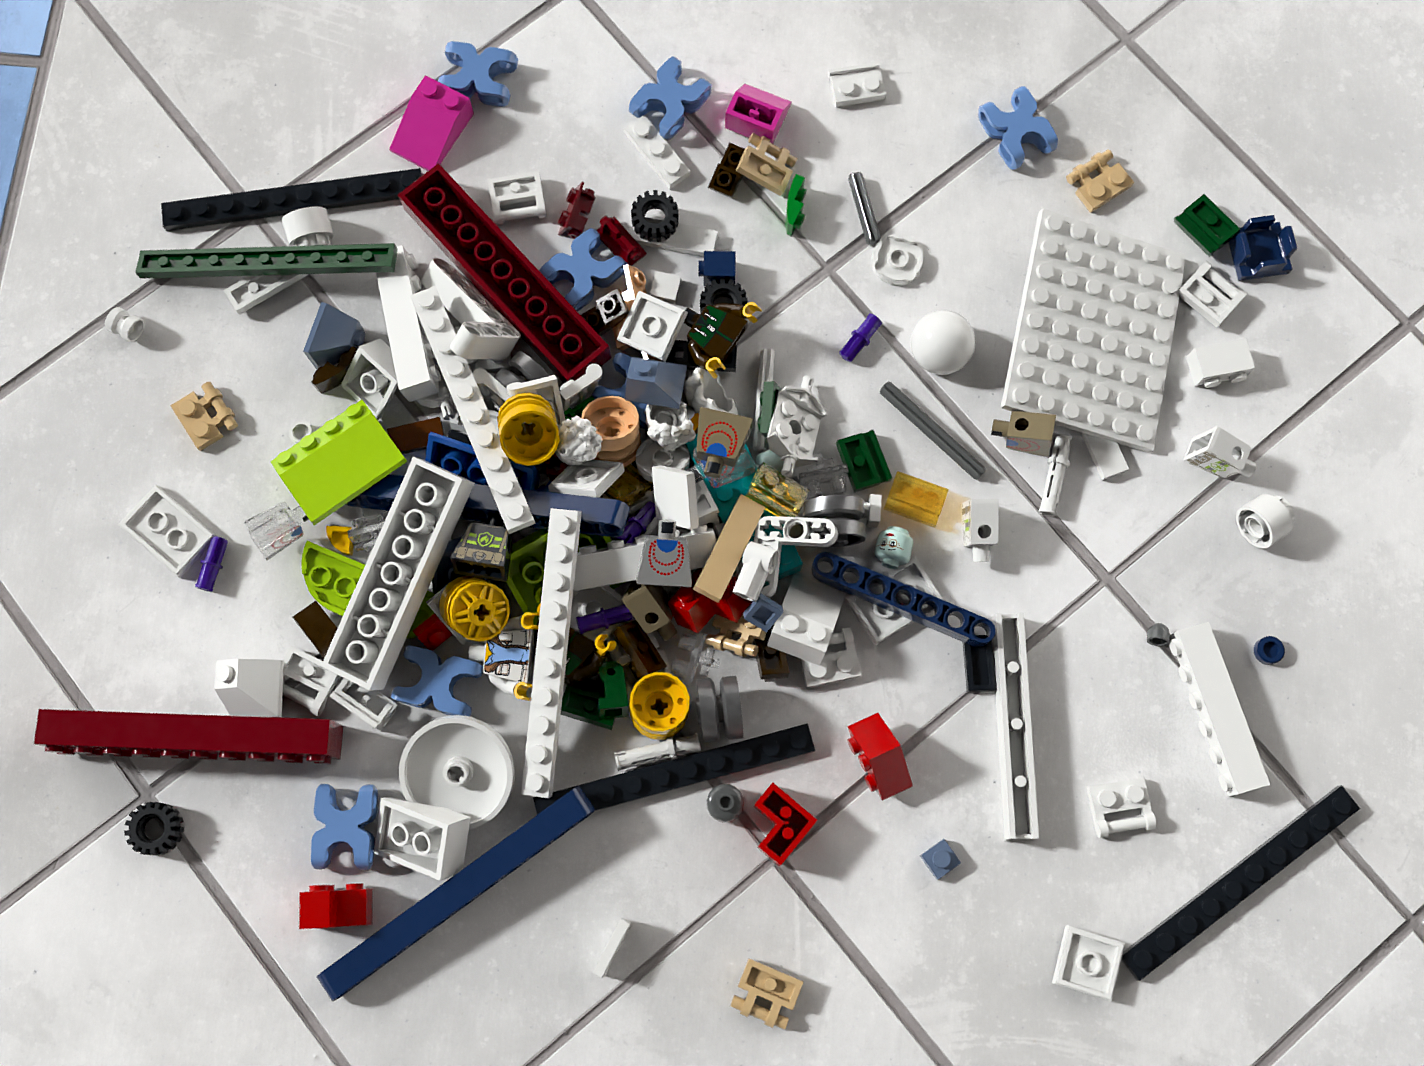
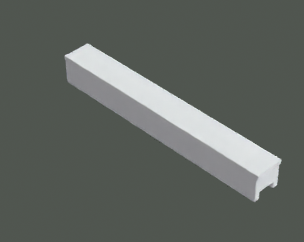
(1014, 728)

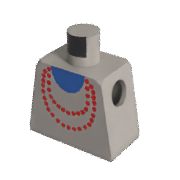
(665, 558)

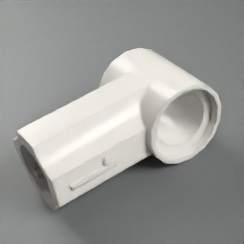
(757, 564)

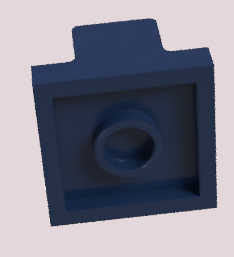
(1262, 249)

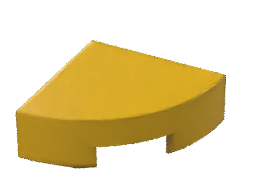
(339, 539)

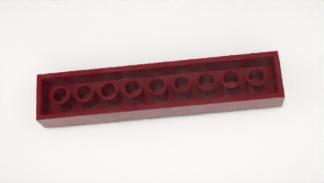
(504, 275)
(185, 734)

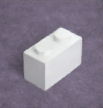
(1220, 363)

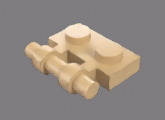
(763, 169)
(1103, 187)
(197, 421)
(743, 645)
(771, 985)

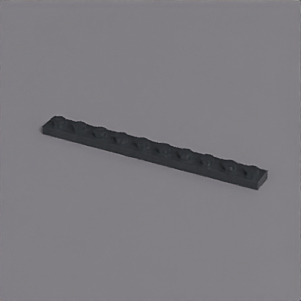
(285, 199)
(691, 769)
(1239, 882)

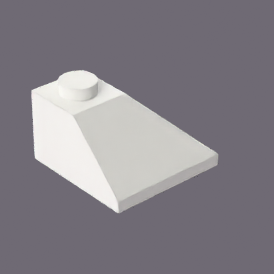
(372, 376)
(250, 686)

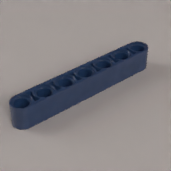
(916, 599)

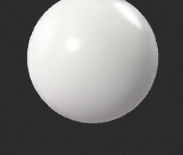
(943, 342)

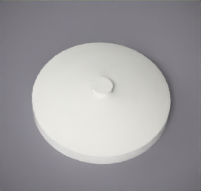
(458, 767)

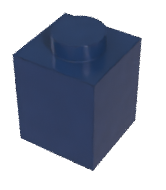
(717, 265)

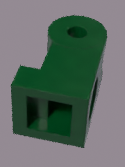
(615, 694)

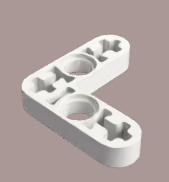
(776, 541)

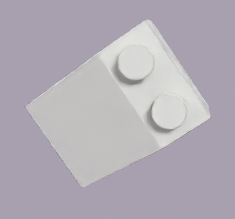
(807, 619)
(422, 837)

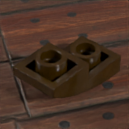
(726, 178)
(607, 313)
(331, 376)
(316, 626)

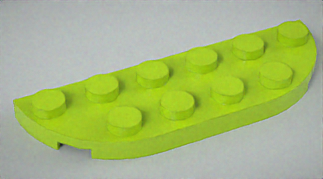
(334, 577)

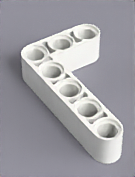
(483, 329)

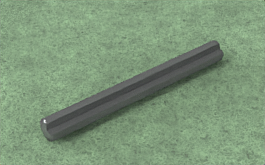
(932, 430)

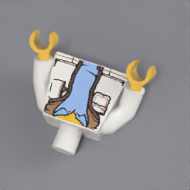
(509, 656)

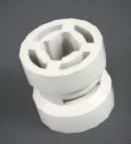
(120, 322)

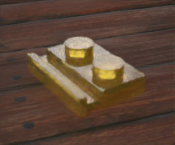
(629, 486)
(776, 492)
(916, 499)

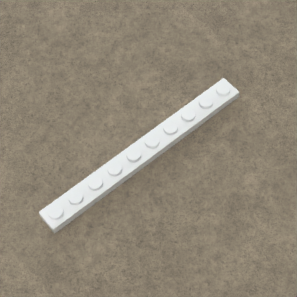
(473, 412)
(551, 653)

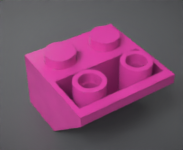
(756, 112)

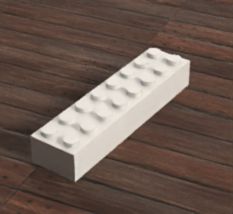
(397, 574)

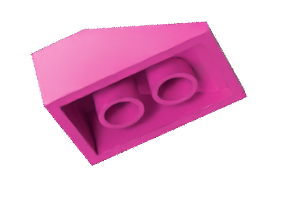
(431, 123)

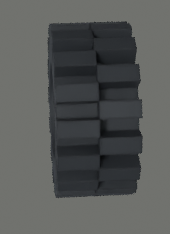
(651, 202)
(720, 289)
(142, 816)

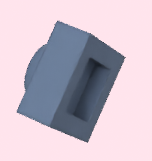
(763, 612)
(940, 859)

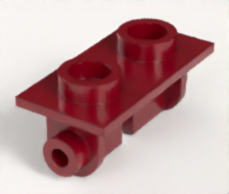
(579, 201)
(620, 241)

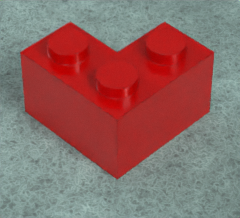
(695, 610)
(879, 756)
(790, 823)
(335, 908)

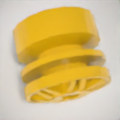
(525, 442)
(468, 594)
(672, 696)

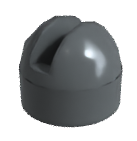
(1158, 635)

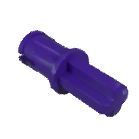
(860, 337)
(638, 523)
(211, 564)
(603, 618)

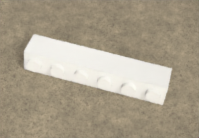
(408, 342)
(620, 561)
(1218, 709)

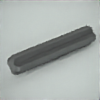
(864, 208)

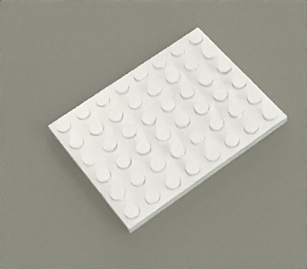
(1094, 331)

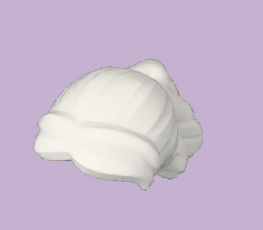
(707, 392)
(669, 426)
(578, 441)

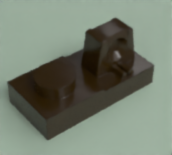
(640, 649)
(770, 661)

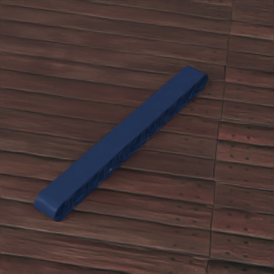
(598, 515)
(455, 893)

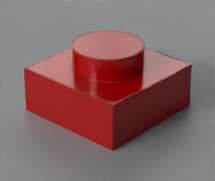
(432, 632)

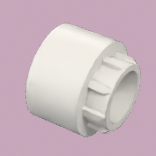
(308, 227)
(1265, 520)

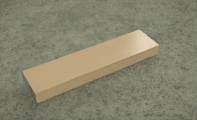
(729, 548)

